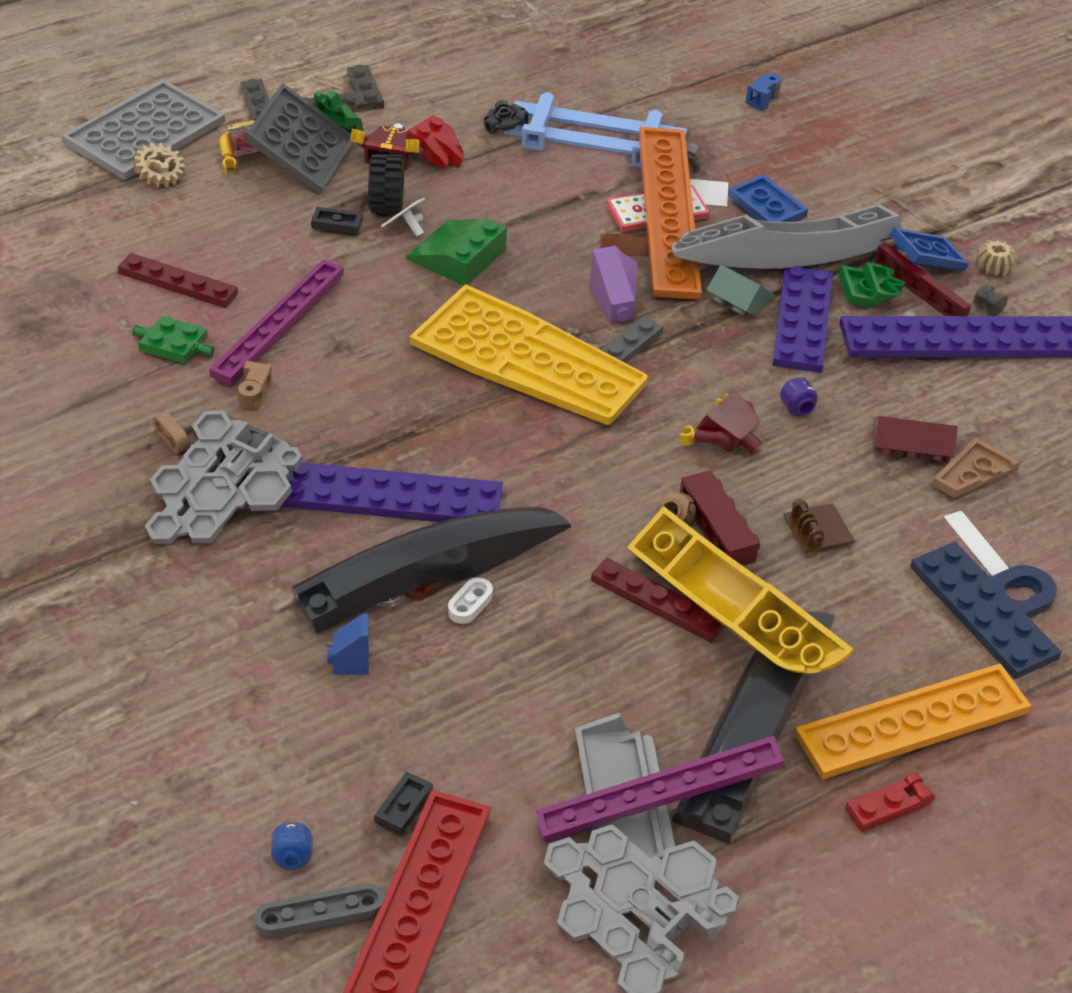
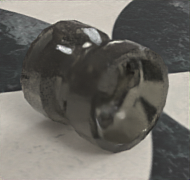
(990, 300)

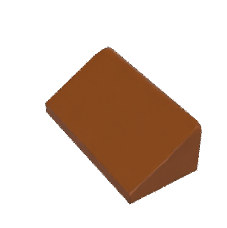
(628, 243)

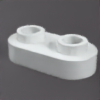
(466, 604)

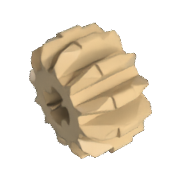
(996, 258)

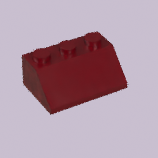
(914, 438)

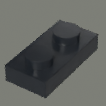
(336, 220)
(403, 803)

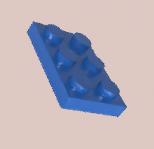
(767, 201)
(929, 249)

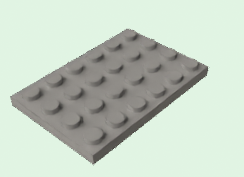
(151, 116)

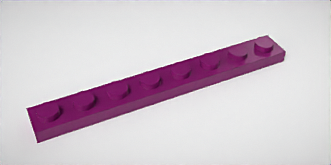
(276, 322)
(659, 789)

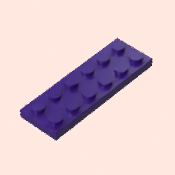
(803, 319)

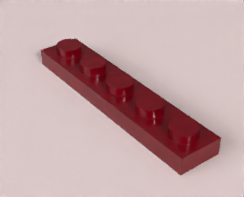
(178, 280)
(922, 283)
(656, 599)

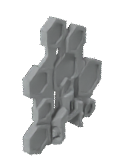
(215, 495)
(628, 885)

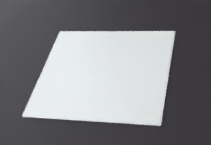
(711, 191)

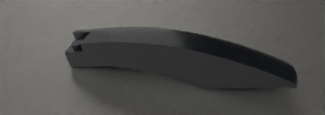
(421, 558)
(753, 712)

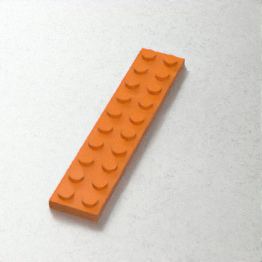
(668, 211)

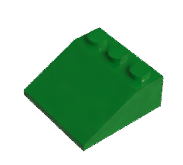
(461, 248)

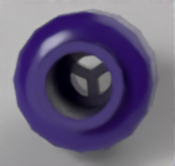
(799, 396)

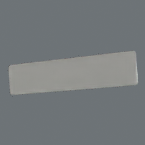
(976, 542)

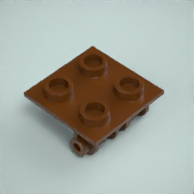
(817, 526)

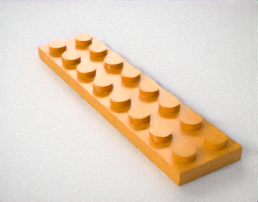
(911, 721)

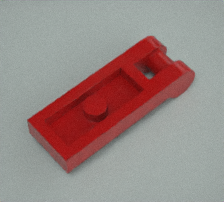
(889, 802)

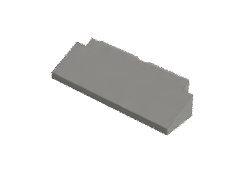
(614, 757)

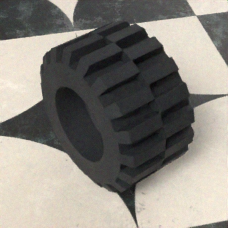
(386, 183)

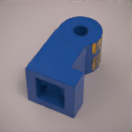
(764, 89)

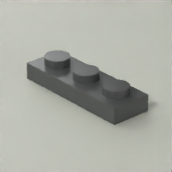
(633, 339)

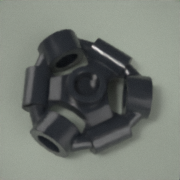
(505, 116)

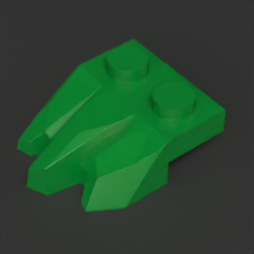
(334, 107)
(869, 285)

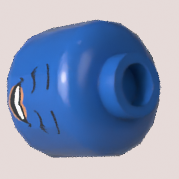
(291, 845)

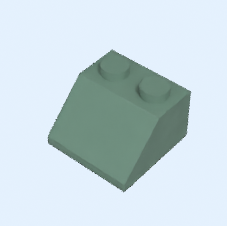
(739, 291)

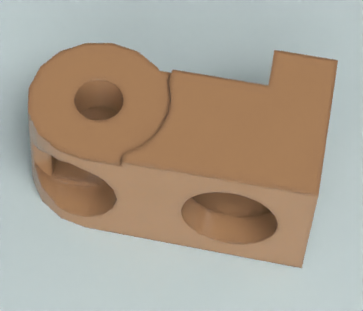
(256, 385)

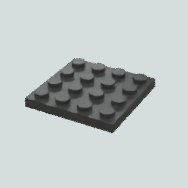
(299, 138)

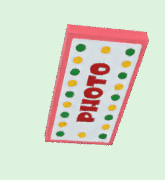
(630, 210)

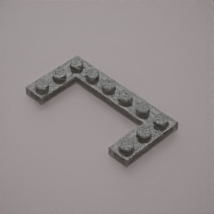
(364, 98)

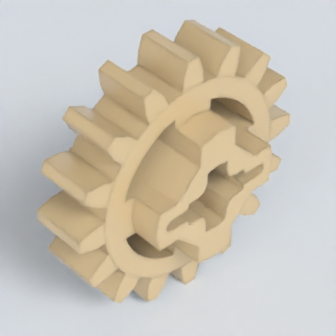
(157, 165)

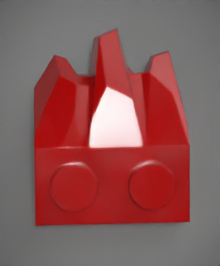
(438, 142)

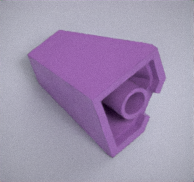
(613, 283)

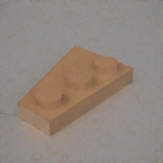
(973, 468)

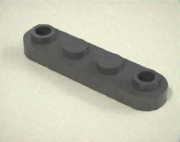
(318, 910)

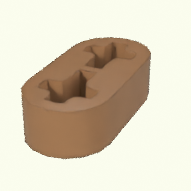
(171, 433)

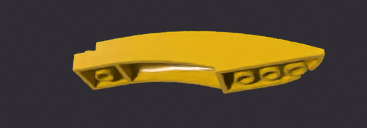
(737, 597)

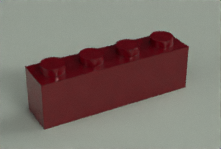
(719, 518)

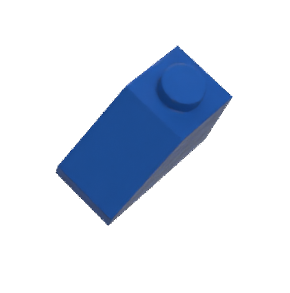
(350, 648)

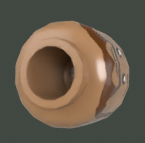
(680, 505)

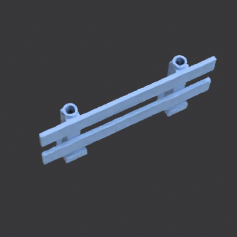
(537, 133)

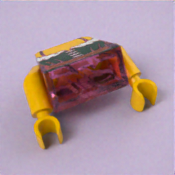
(234, 145)

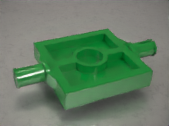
(173, 339)

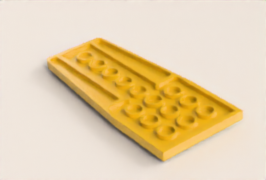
(528, 355)

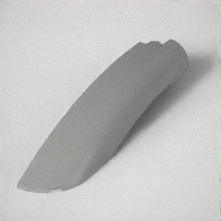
(768, 244)

